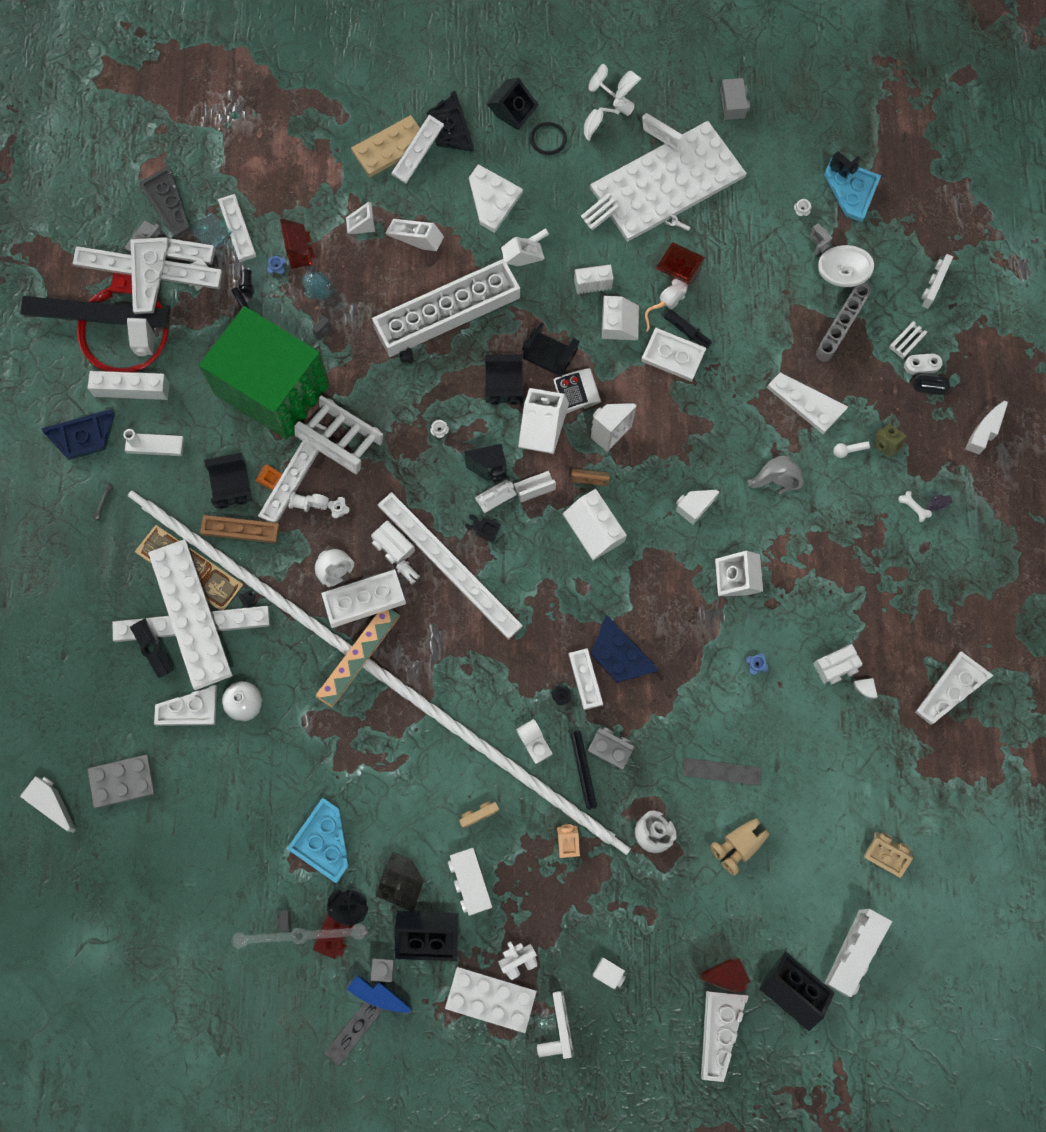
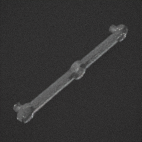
(358, 932)

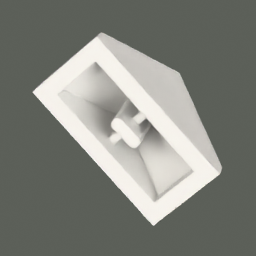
(361, 220)

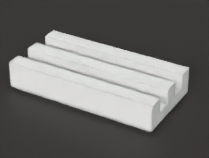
(595, 207)
(916, 330)

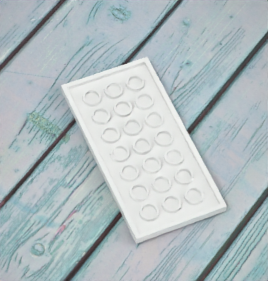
(669, 181)

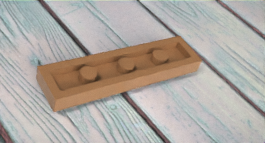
(240, 529)

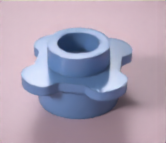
(276, 260)
(760, 658)

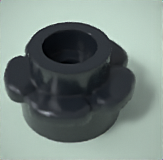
(561, 700)

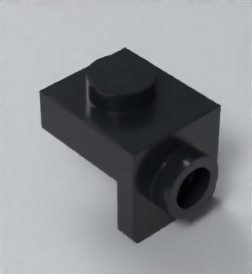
(844, 166)

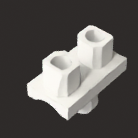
(516, 956)

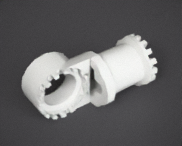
(303, 502)

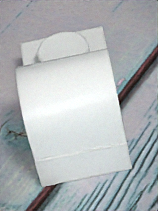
(534, 741)

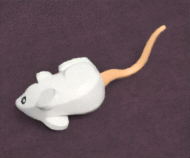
(669, 297)

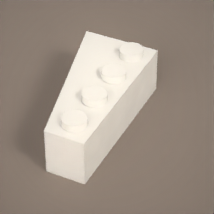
(857, 952)

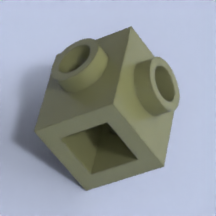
(889, 440)

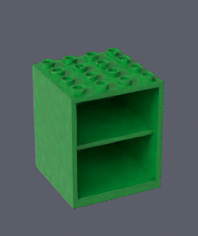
(265, 372)

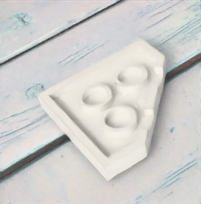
(492, 197)

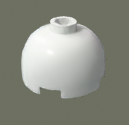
(332, 566)
(242, 701)
(654, 832)

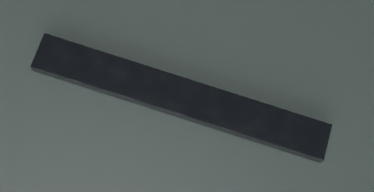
(89, 311)

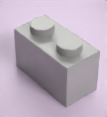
(734, 99)

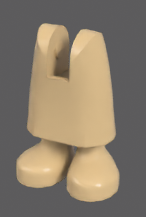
(743, 841)

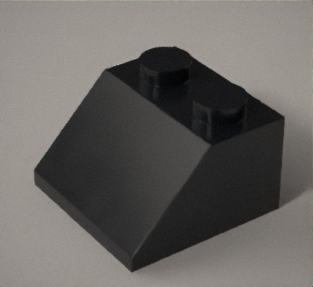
(513, 103)
(487, 462)

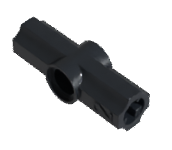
(145, 636)

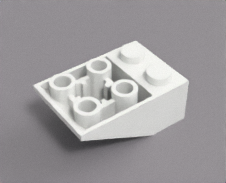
(542, 420)

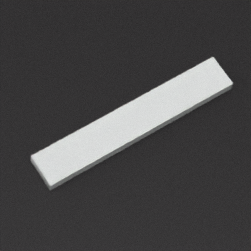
(290, 480)

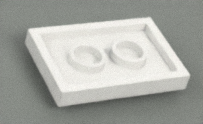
(673, 354)

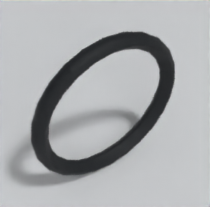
(549, 124)

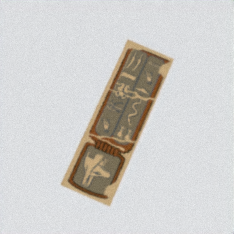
(216, 584)

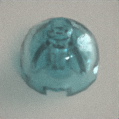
(317, 285)

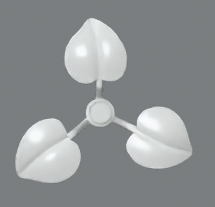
(620, 103)

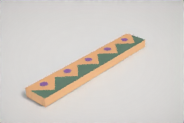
(357, 657)

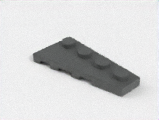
(164, 197)

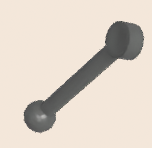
(96, 516)

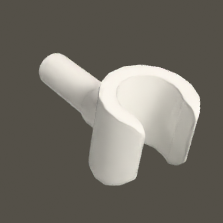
(675, 222)

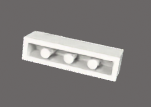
(128, 385)

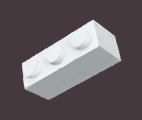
(469, 882)

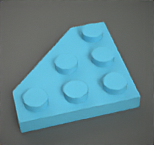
(854, 191)
(322, 841)

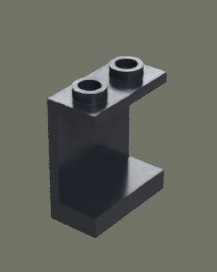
(549, 352)
(504, 379)
(228, 480)

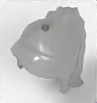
(780, 471)

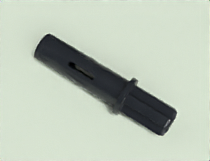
(693, 333)

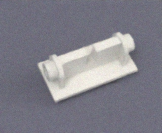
(496, 495)

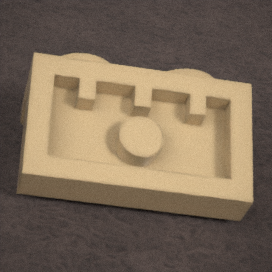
(889, 854)

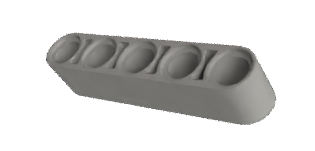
(839, 328)

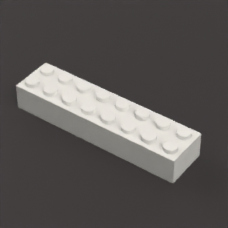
(446, 307)

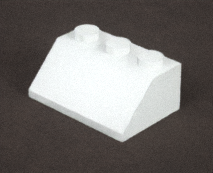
(612, 423)
(594, 525)

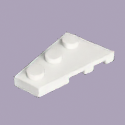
(192, 709)

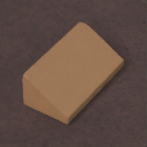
(590, 477)

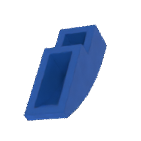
(379, 996)

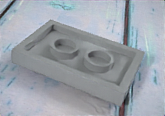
(121, 781)

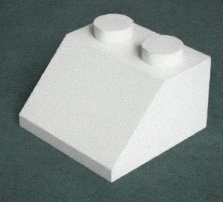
(619, 318)
(739, 574)

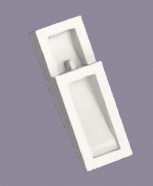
(987, 429)

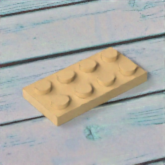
(386, 146)

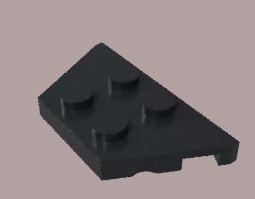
(455, 130)

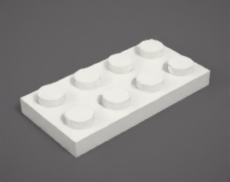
(363, 598)
(490, 999)

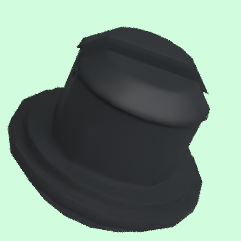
(406, 356)
(246, 598)

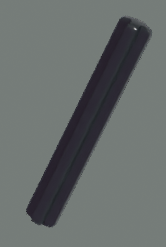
(583, 769)

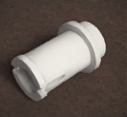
(406, 570)

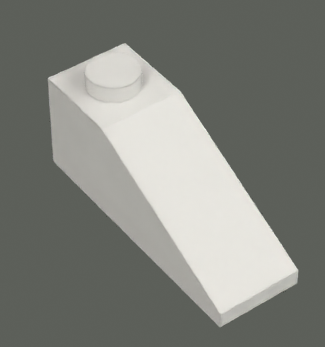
(416, 233)
(47, 800)

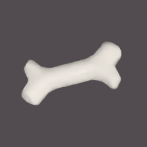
(922, 513)

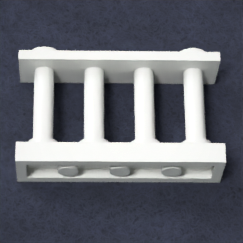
(336, 451)

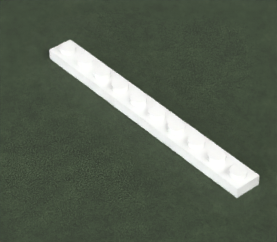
(450, 566)

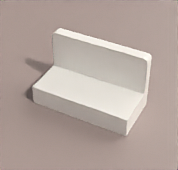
(534, 486)

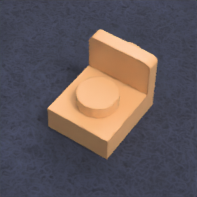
(568, 841)

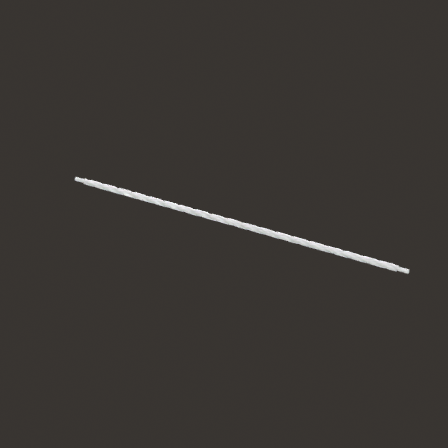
(382, 674)

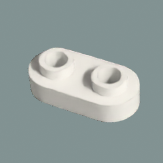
(924, 364)

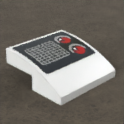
(579, 389)

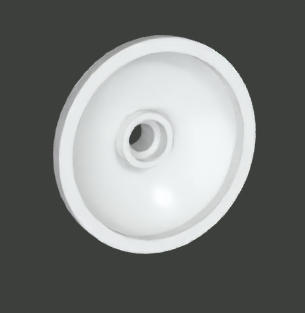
(846, 266)

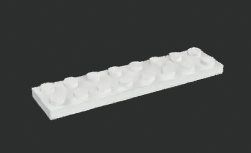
(190, 614)

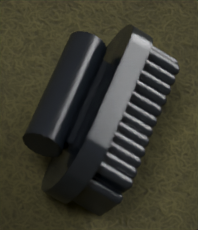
(931, 384)

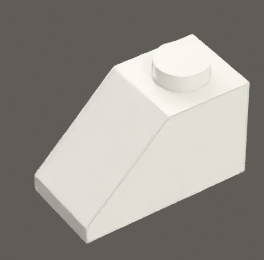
(522, 252)
(140, 336)
(695, 504)

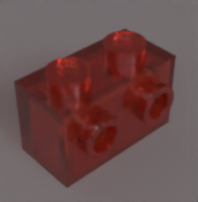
(331, 946)

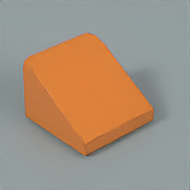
(268, 477)

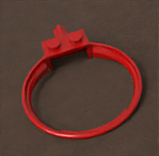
(120, 284)

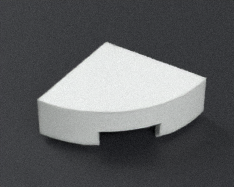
(866, 688)

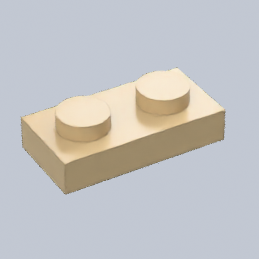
(486, 810)

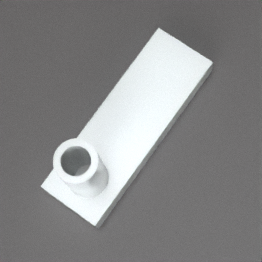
(153, 444)
(565, 1045)

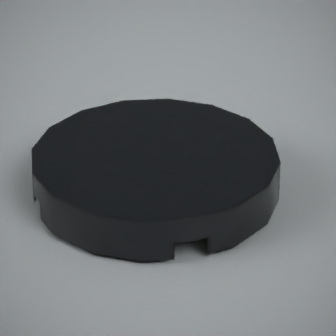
(347, 907)

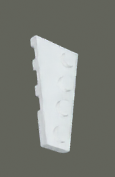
(147, 268)
(808, 403)
(955, 684)
(721, 1024)

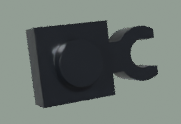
(485, 529)

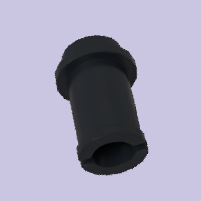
(245, 281)

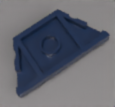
(81, 435)
(619, 654)

